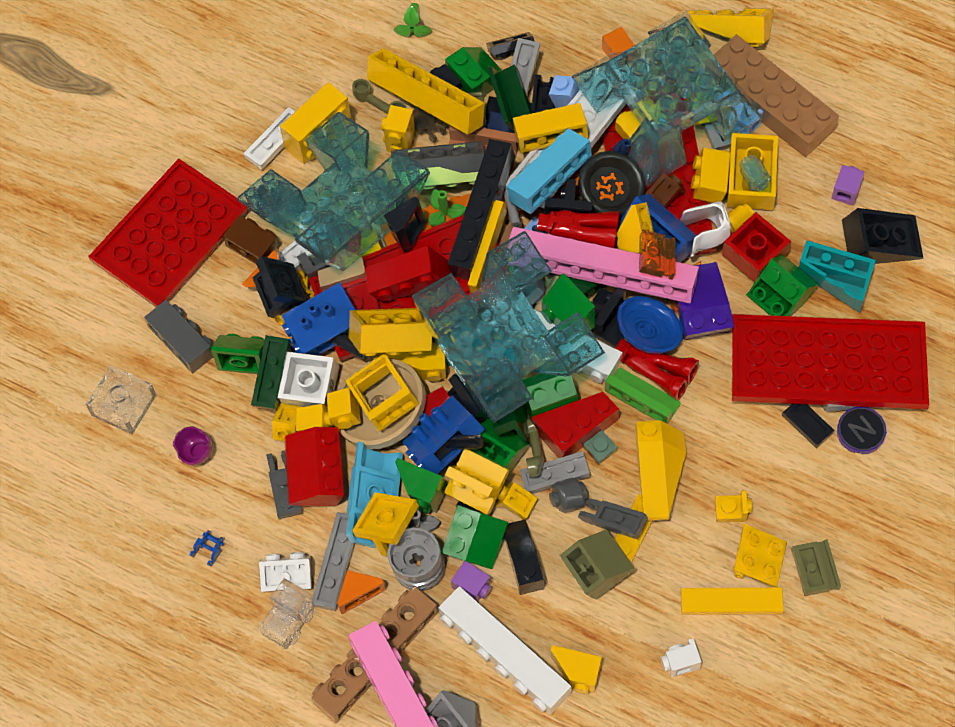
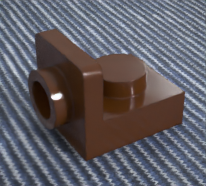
(666, 188)

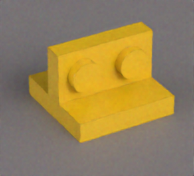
(476, 481)
(385, 520)

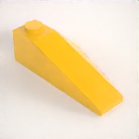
(751, 24)
(660, 463)

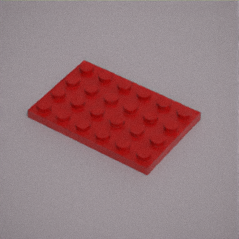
(168, 233)

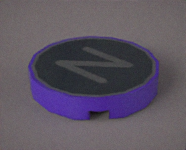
(861, 430)

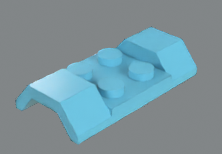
(370, 474)

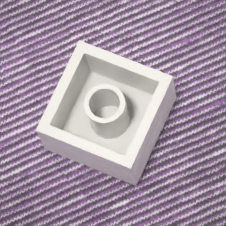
(307, 379)

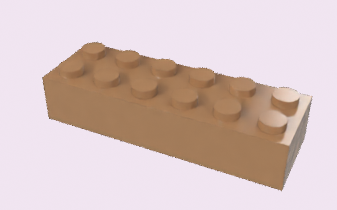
(786, 105)

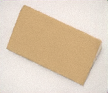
(330, 276)

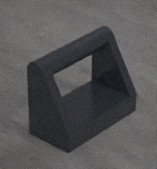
(398, 223)

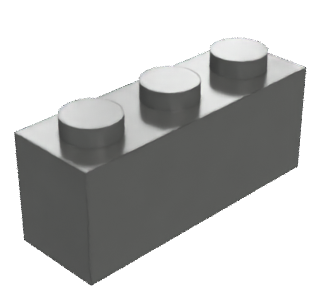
(179, 335)

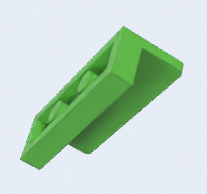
(641, 395)

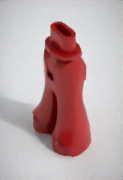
(584, 227)
(680, 370)

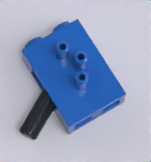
(322, 323)
(443, 436)

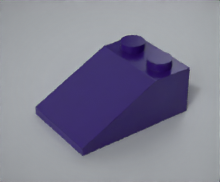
(709, 309)

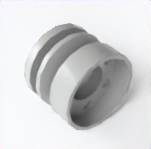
(415, 546)

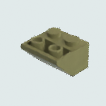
(597, 563)

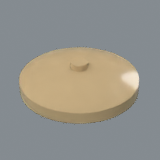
(375, 395)

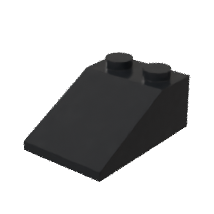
(882, 235)

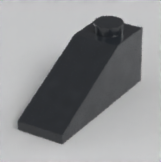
(523, 558)

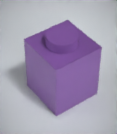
(847, 185)
(472, 581)

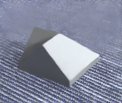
(452, 710)

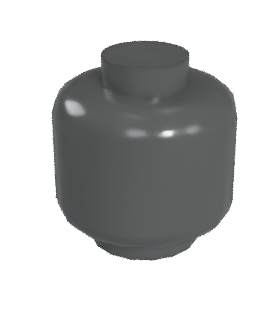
(568, 495)

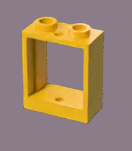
(391, 408)

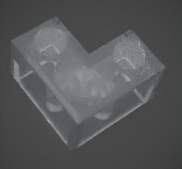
(289, 613)

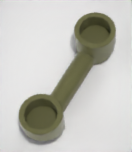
(361, 92)
(536, 462)

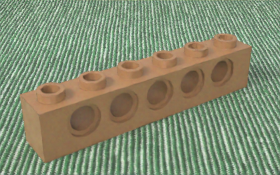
(338, 705)

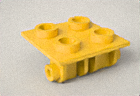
(759, 556)

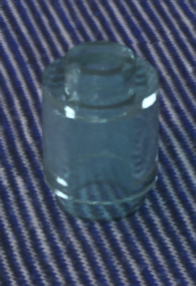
(754, 173)

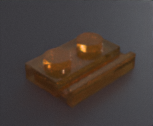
(656, 254)

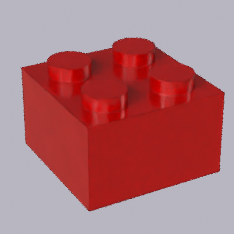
(755, 245)

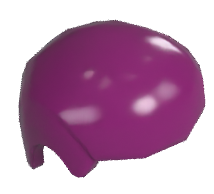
(192, 445)

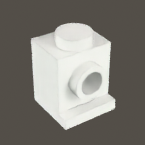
(681, 659)

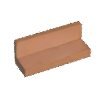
(483, 135)

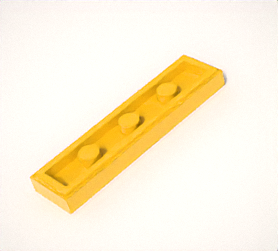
(488, 243)
(731, 601)

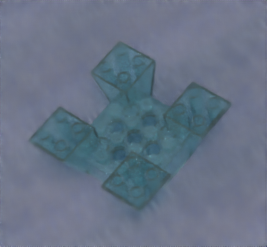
(663, 115)
(346, 204)
(506, 315)

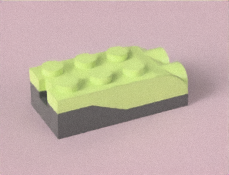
(448, 163)

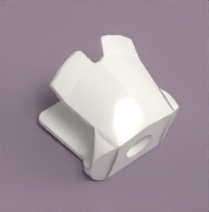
(712, 238)

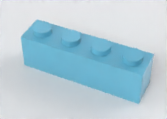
(549, 171)

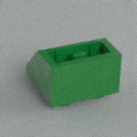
(782, 287)
(503, 448)

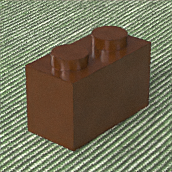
(249, 239)

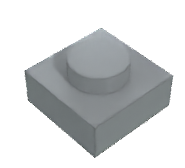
(535, 293)

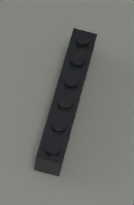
(486, 189)

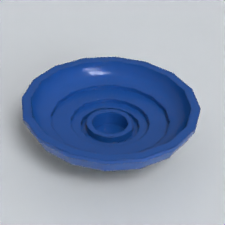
(649, 325)

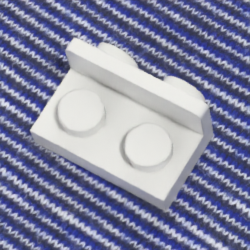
(293, 568)

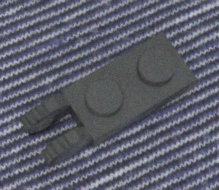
(278, 482)
(614, 518)

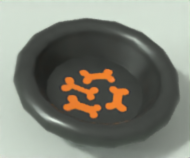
(611, 181)

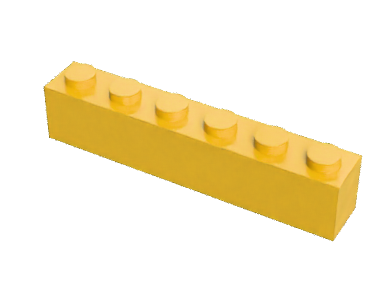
(425, 91)

